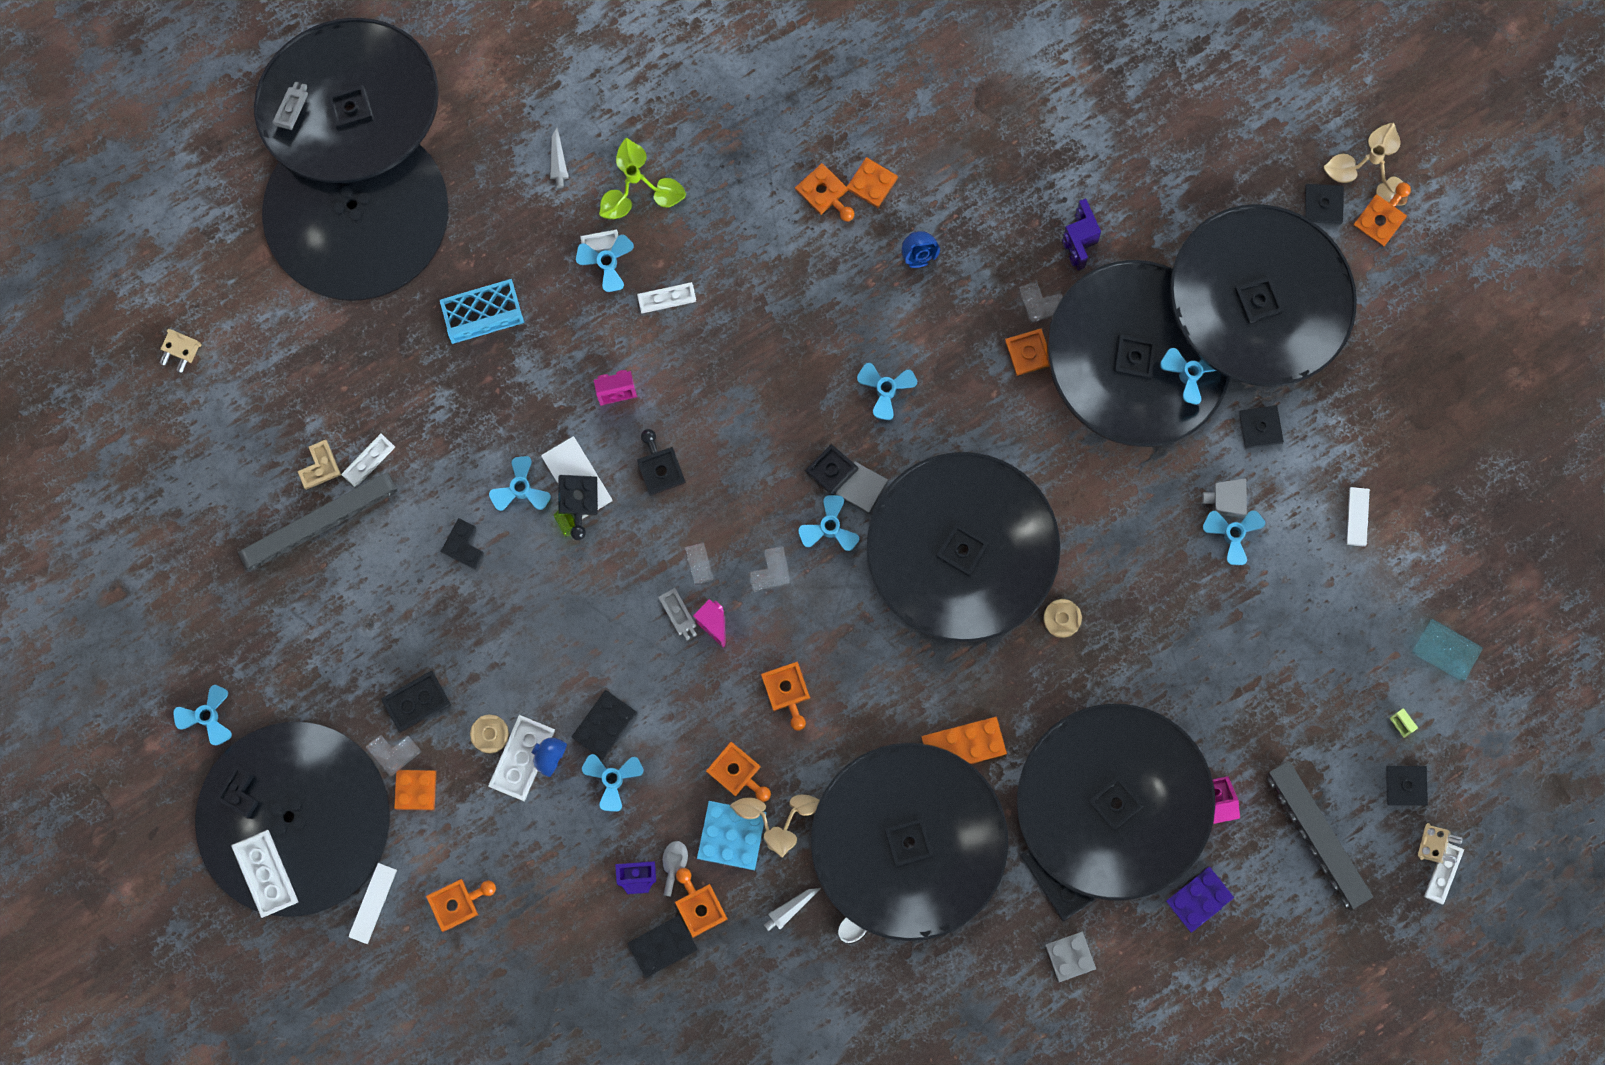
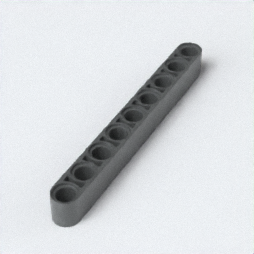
(317, 522)

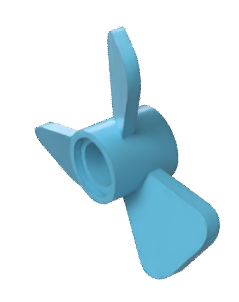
(588, 256)
(1175, 363)
(870, 377)
(503, 496)
(1217, 525)
(812, 533)
(217, 733)
(610, 799)

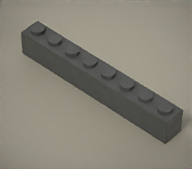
(1319, 836)

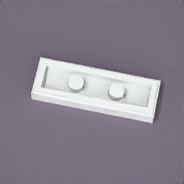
(666, 297)
(368, 460)
(1357, 516)
(1443, 876)

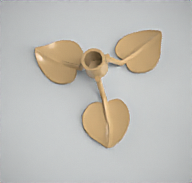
(1382, 142)
(777, 839)

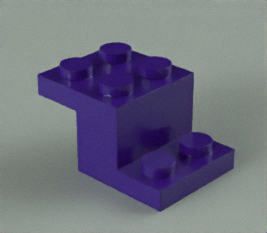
(1081, 235)
(1199, 899)

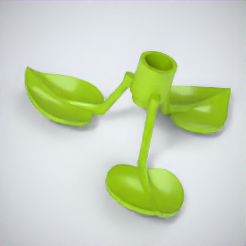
(629, 160)

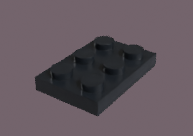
(416, 701)
(604, 724)
(662, 946)

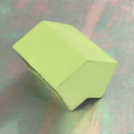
(1406, 720)

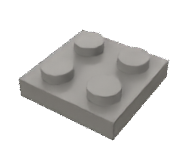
(1070, 957)

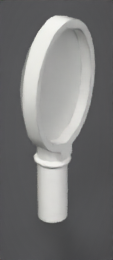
(849, 931)

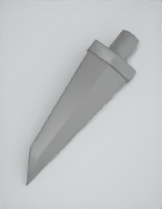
(557, 167)
(784, 913)

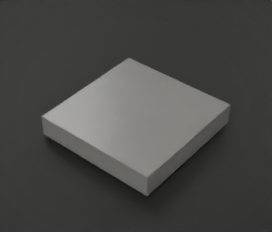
(863, 488)

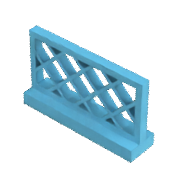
(488, 323)

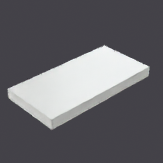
(571, 460)
(516, 767)
(264, 873)

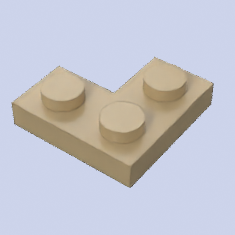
(324, 467)

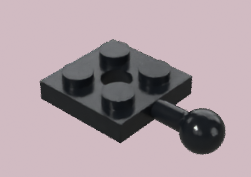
(664, 458)
(569, 505)

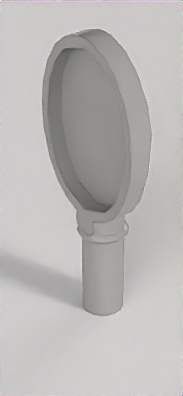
(673, 859)

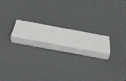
(372, 903)

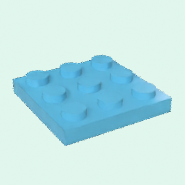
(730, 838)

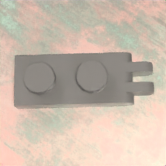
(291, 106)
(678, 613)

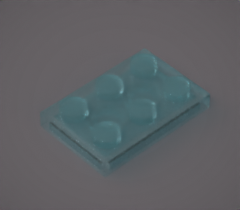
(1447, 650)

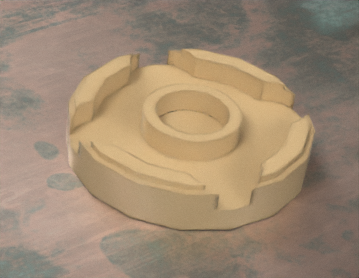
(1062, 618)
(489, 734)

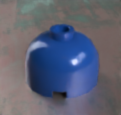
(919, 248)
(547, 755)

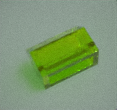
(565, 522)

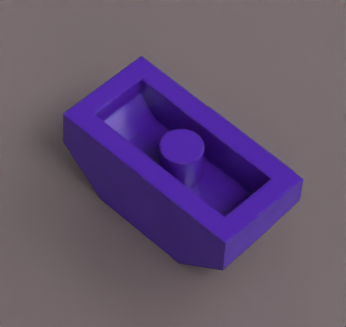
(636, 877)

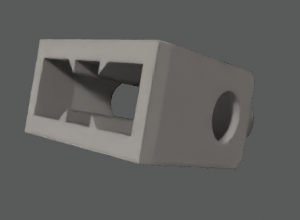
(1228, 498)

